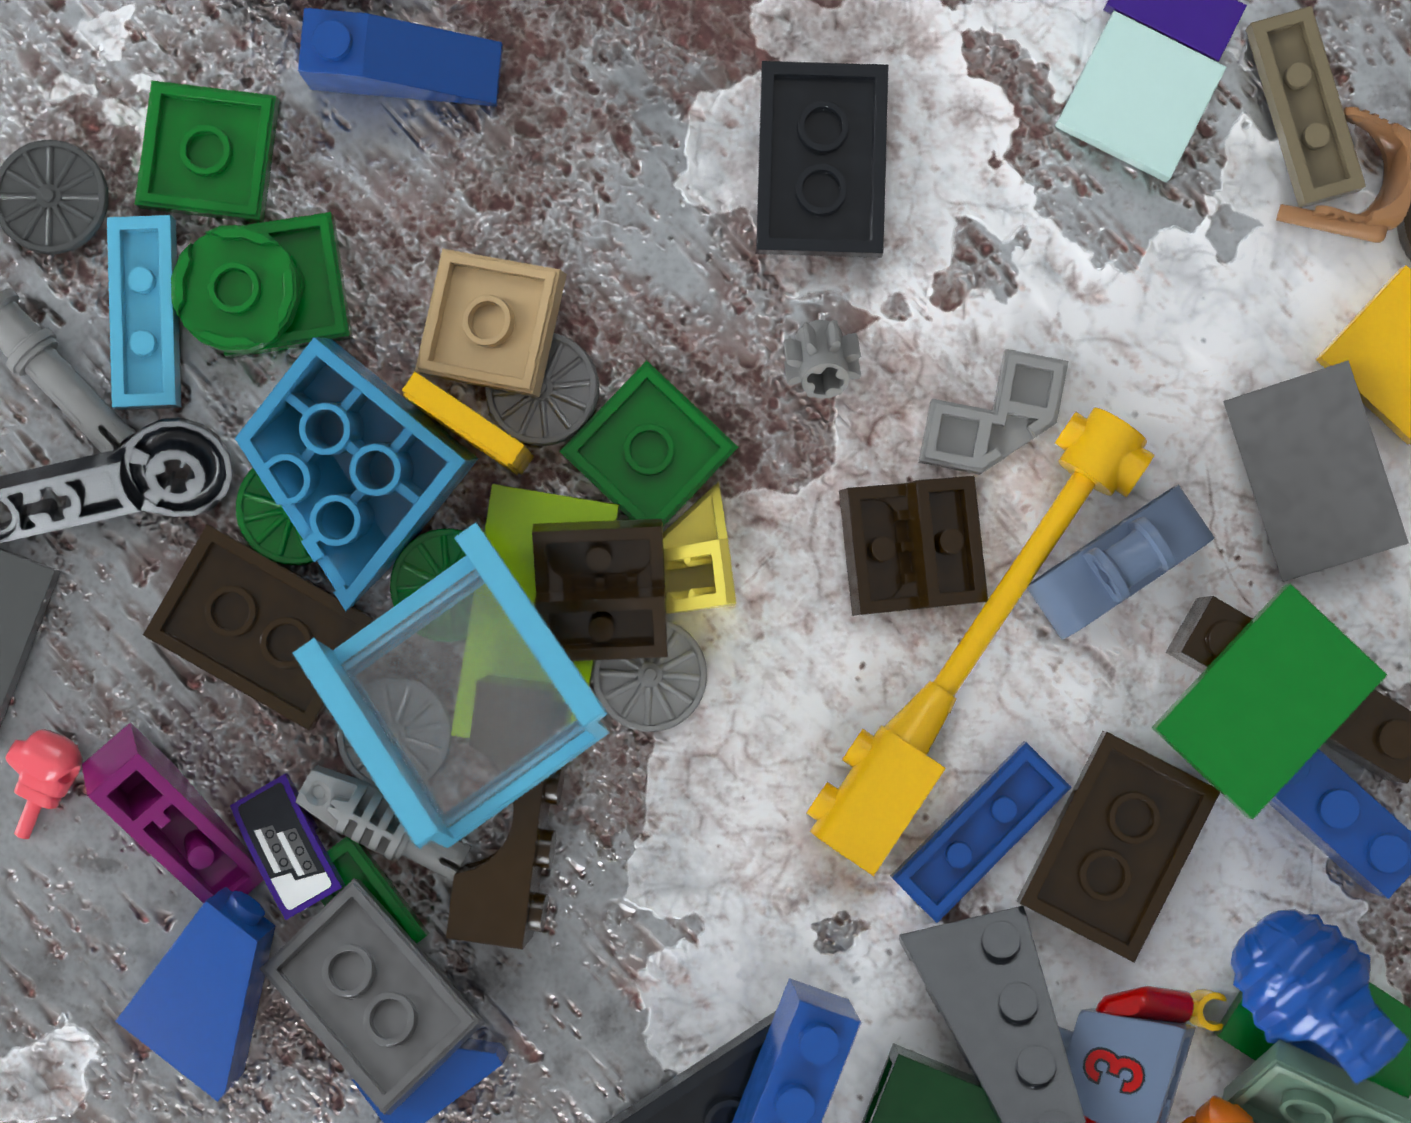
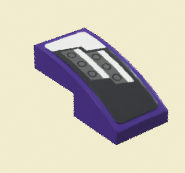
(286, 846)

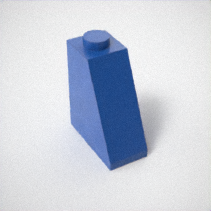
(206, 993)

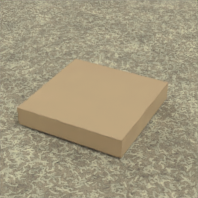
(491, 322)

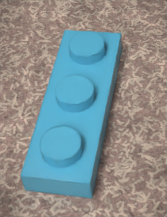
(142, 312)

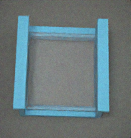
(457, 697)

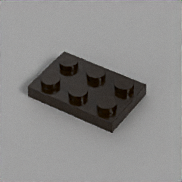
(246, 619)
(1118, 846)

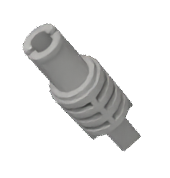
(366, 817)

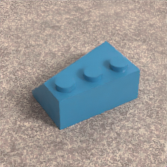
(350, 464)

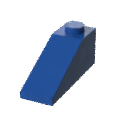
(396, 59)

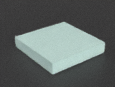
(1140, 96)

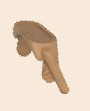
(1391, 202)

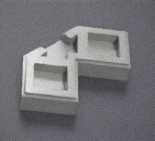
(1023, 408)

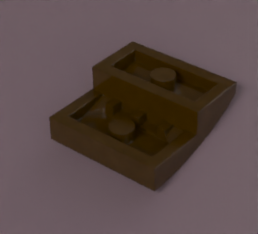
(913, 545)
(603, 587)

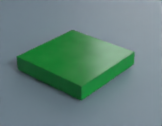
(207, 152)
(323, 303)
(649, 448)

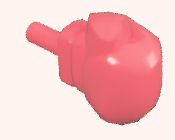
(46, 772)

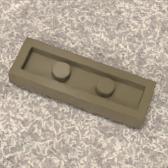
(1305, 107)

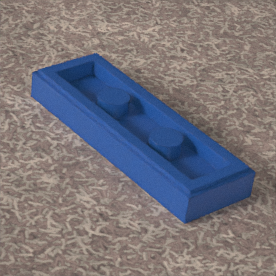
(980, 831)

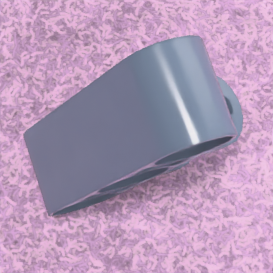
(1120, 562)

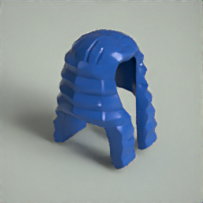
(1314, 992)

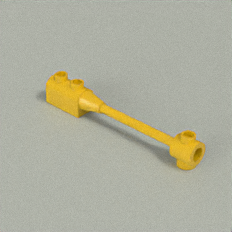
(892, 766)

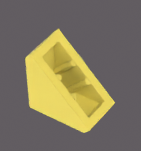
(698, 558)

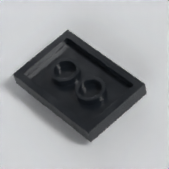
(822, 159)

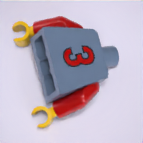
(1134, 1052)

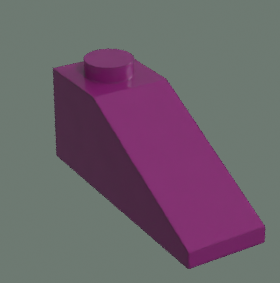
(167, 816)

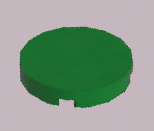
(235, 289)

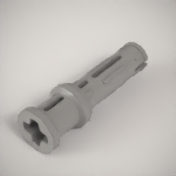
(35, 353)

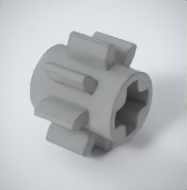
(822, 359)

